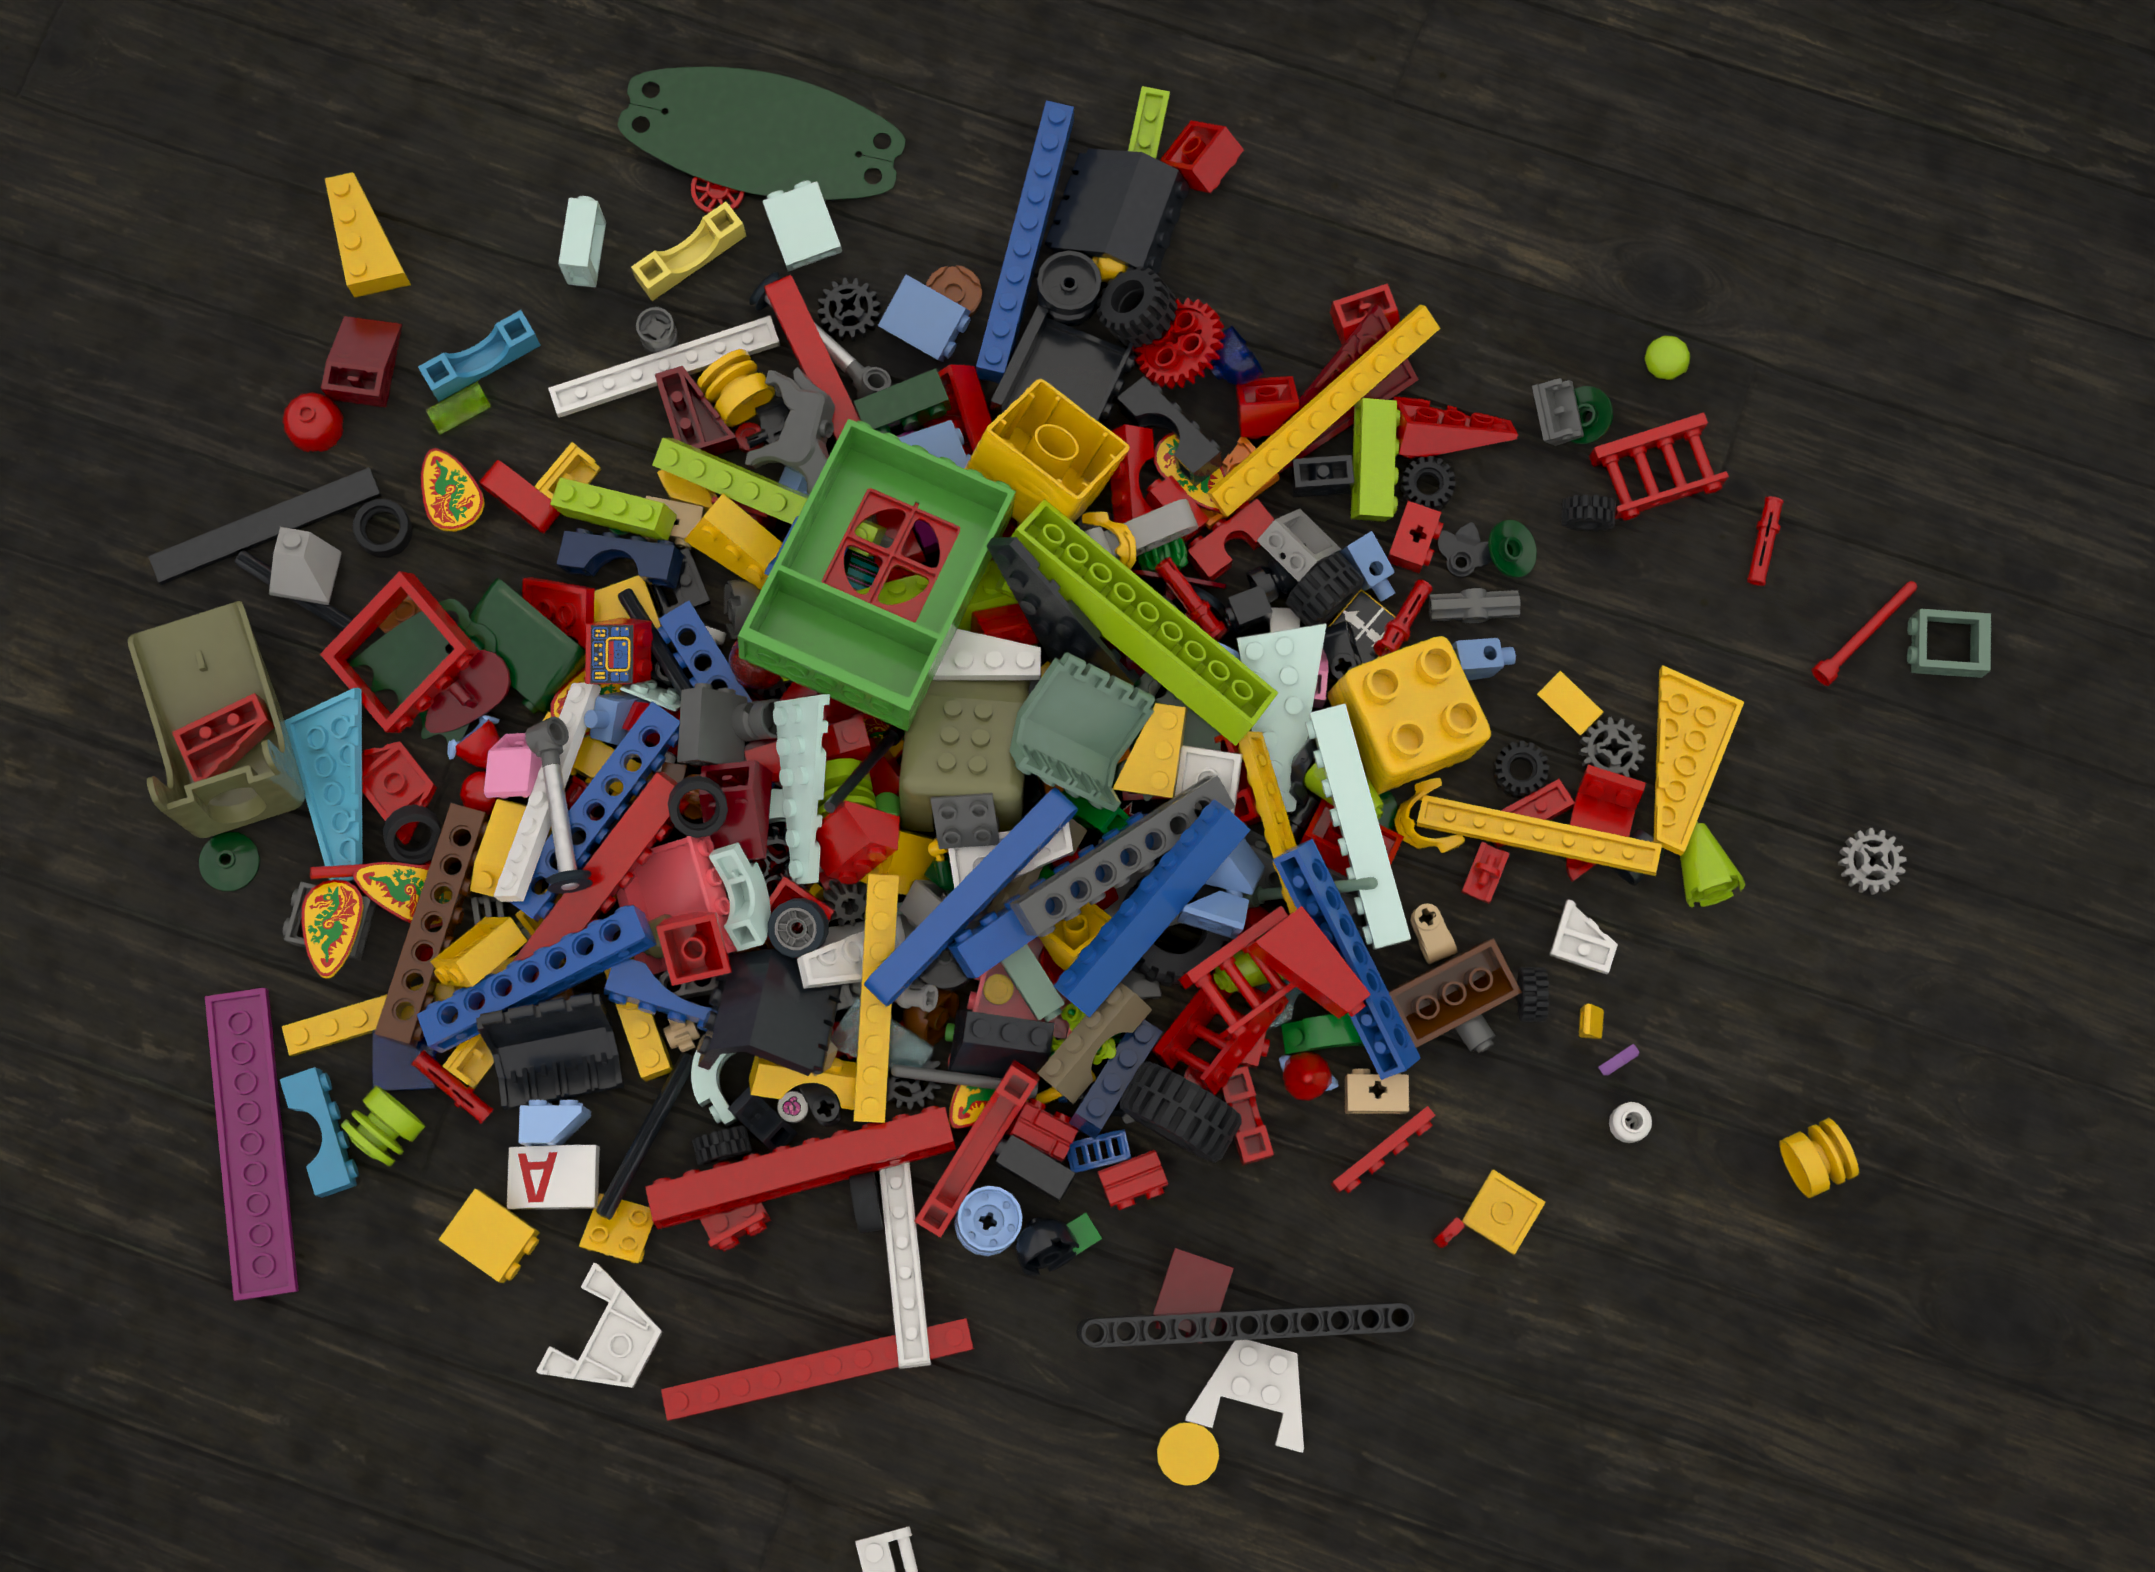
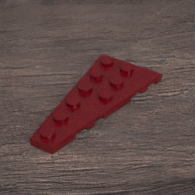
(1366, 335)

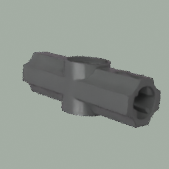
(1474, 605)

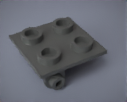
(965, 820)

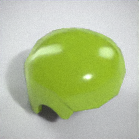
(1667, 357)

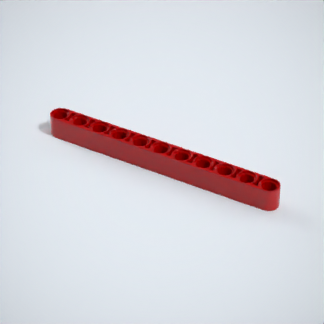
(821, 371)

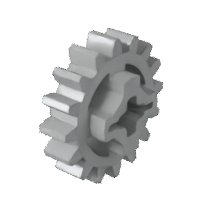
(1881, 867)

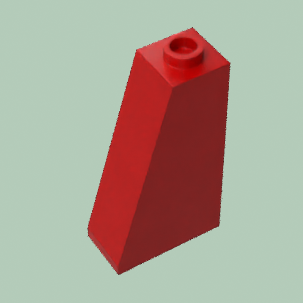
(1311, 963)

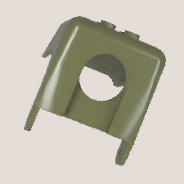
(190, 673)
(963, 748)

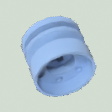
(1005, 1215)

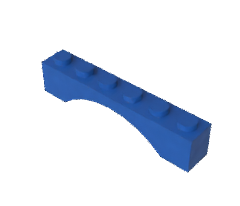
(636, 984)

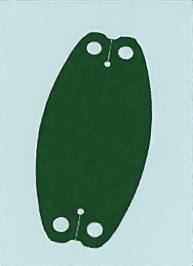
(760, 131)

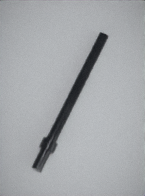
(891, 737)

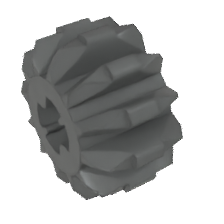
(850, 910)

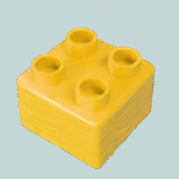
(1048, 452)
(1411, 713)

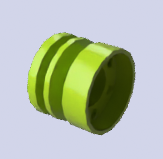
(835, 774)
(382, 1126)

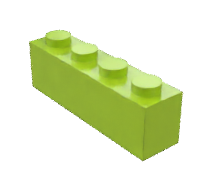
(1374, 459)
(613, 509)

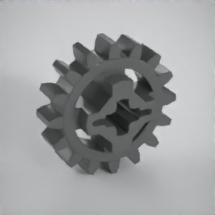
(1611, 737)

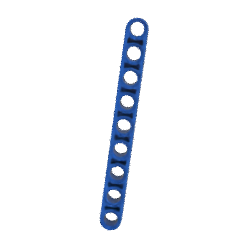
(970, 897)

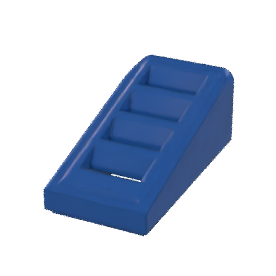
(1121, 1137)

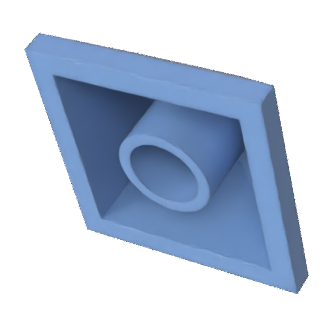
(1218, 913)

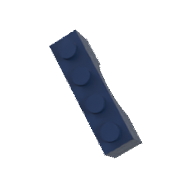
(586, 553)
(1114, 1079)

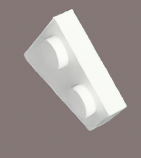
(1582, 941)

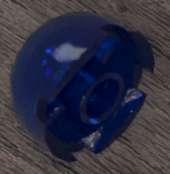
(1236, 362)

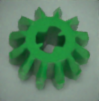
(1173, 549)

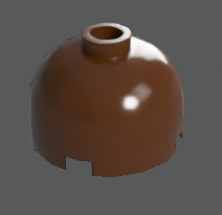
(930, 1024)

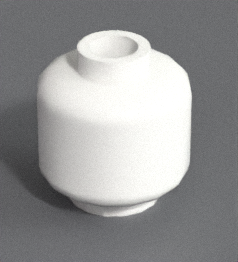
(1638, 1116)

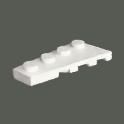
(988, 658)
(965, 859)
(838, 961)

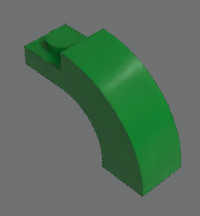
(1319, 1033)

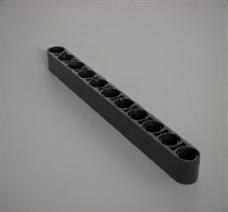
(1260, 1324)

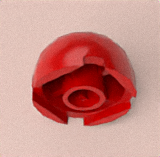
(313, 422)

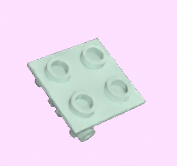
(651, 692)

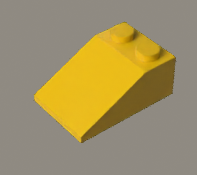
(496, 847)

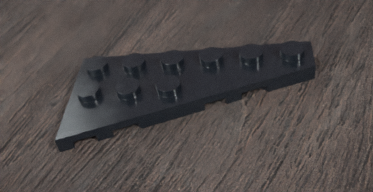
(1056, 622)

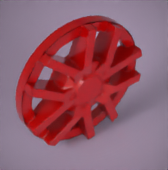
(716, 193)

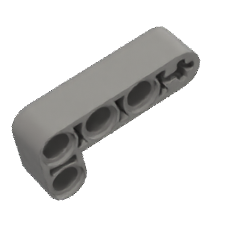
(1152, 528)

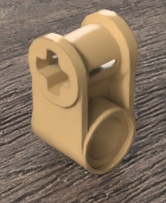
(1434, 939)

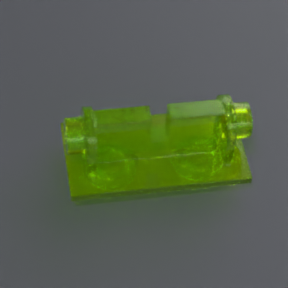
(458, 408)

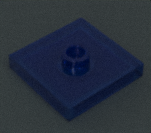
(393, 1065)

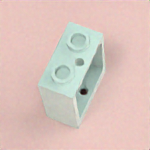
(582, 241)

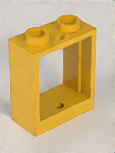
(478, 951)

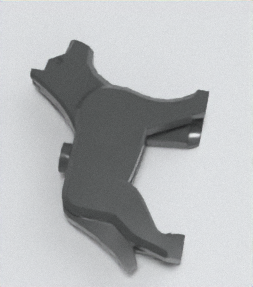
(804, 431)

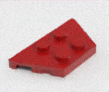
(395, 780)

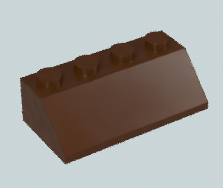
(1454, 992)

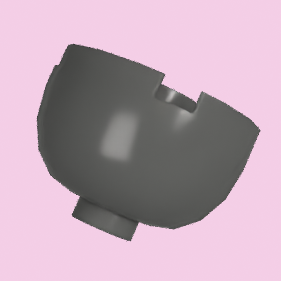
(738, 602)

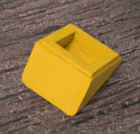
(1591, 1022)

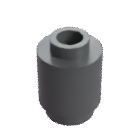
(1476, 1034)

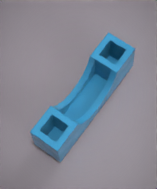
(455, 371)
(331, 1168)

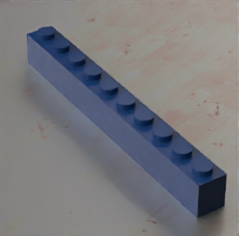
(1025, 241)

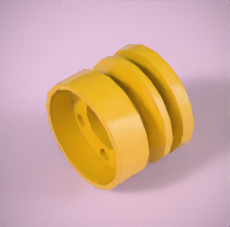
(735, 387)
(1819, 1157)

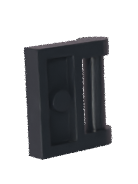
(688, 588)

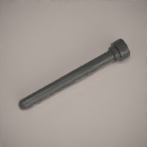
(950, 1077)

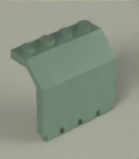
(1079, 729)

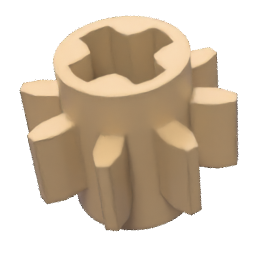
(681, 1035)

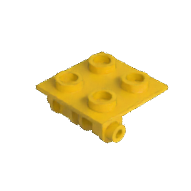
(622, 1235)

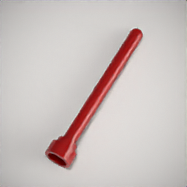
(1827, 670)

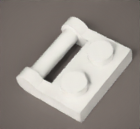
(876, 1553)

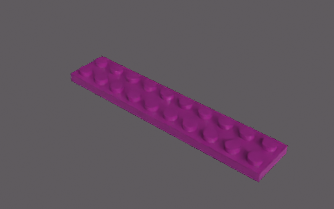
(251, 1144)

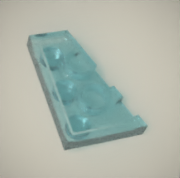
(904, 1045)

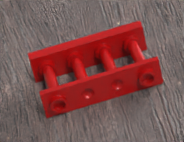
(1662, 438)
(1225, 961)
(1193, 1024)

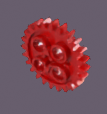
(1184, 347)

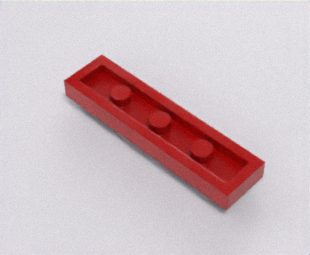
(1394, 1143)

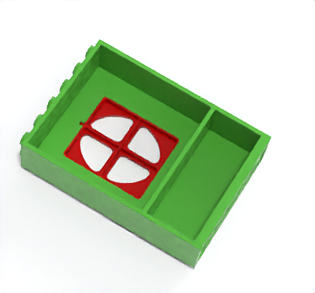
(847, 642)

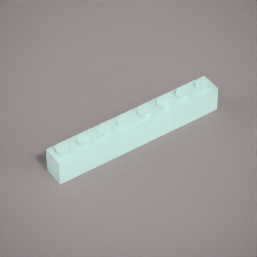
(1358, 825)

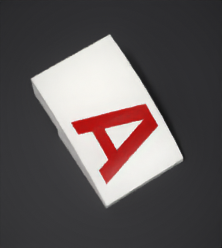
(553, 1177)

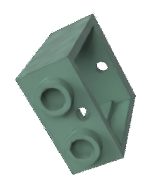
(1979, 643)
(1033, 984)

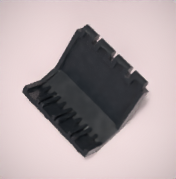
(1119, 208)
(769, 1014)
(552, 1050)

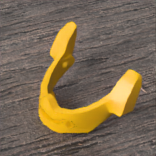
(1127, 544)
(1405, 825)

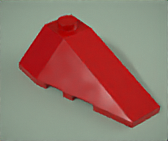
(1435, 431)

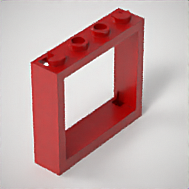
(366, 623)

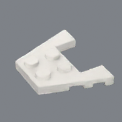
(618, 1344)
(1258, 1377)

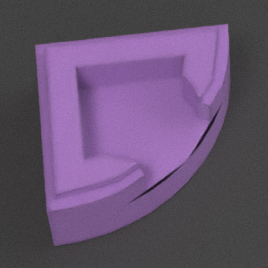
(1619, 1060)

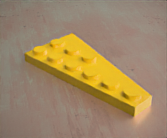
(1691, 741)

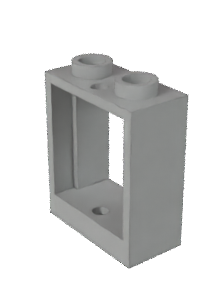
(1289, 535)

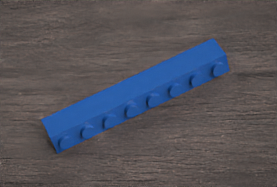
(1151, 907)
(1003, 934)

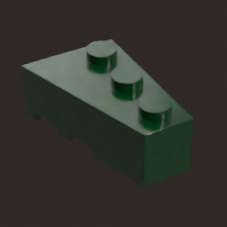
(905, 404)

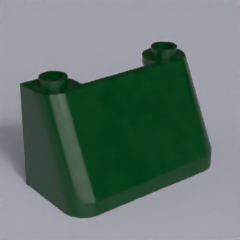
(533, 648)

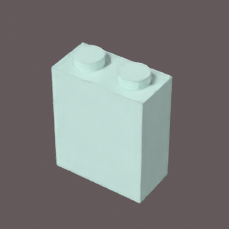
(802, 225)

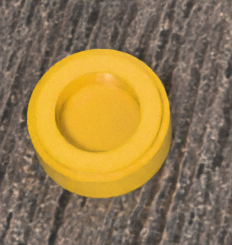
(998, 989)

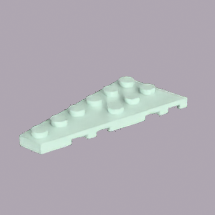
(1290, 665)
(803, 778)

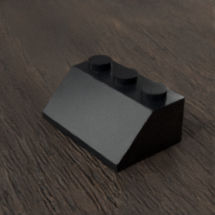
(990, 1043)

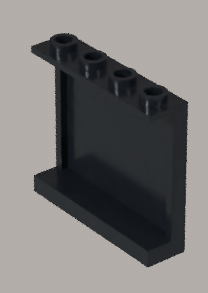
(1069, 360)

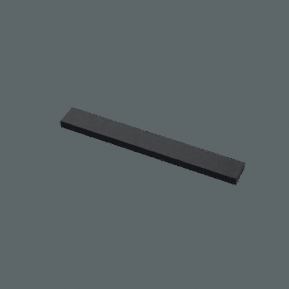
(264, 526)

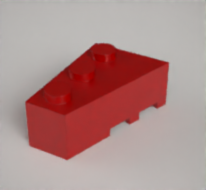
(223, 737)

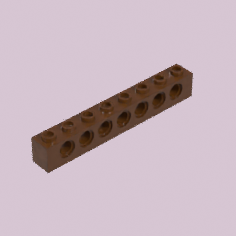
(459, 821)

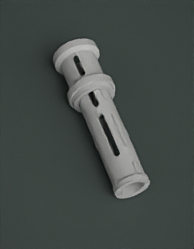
(916, 996)

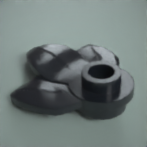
(1464, 546)

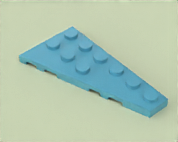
(330, 766)

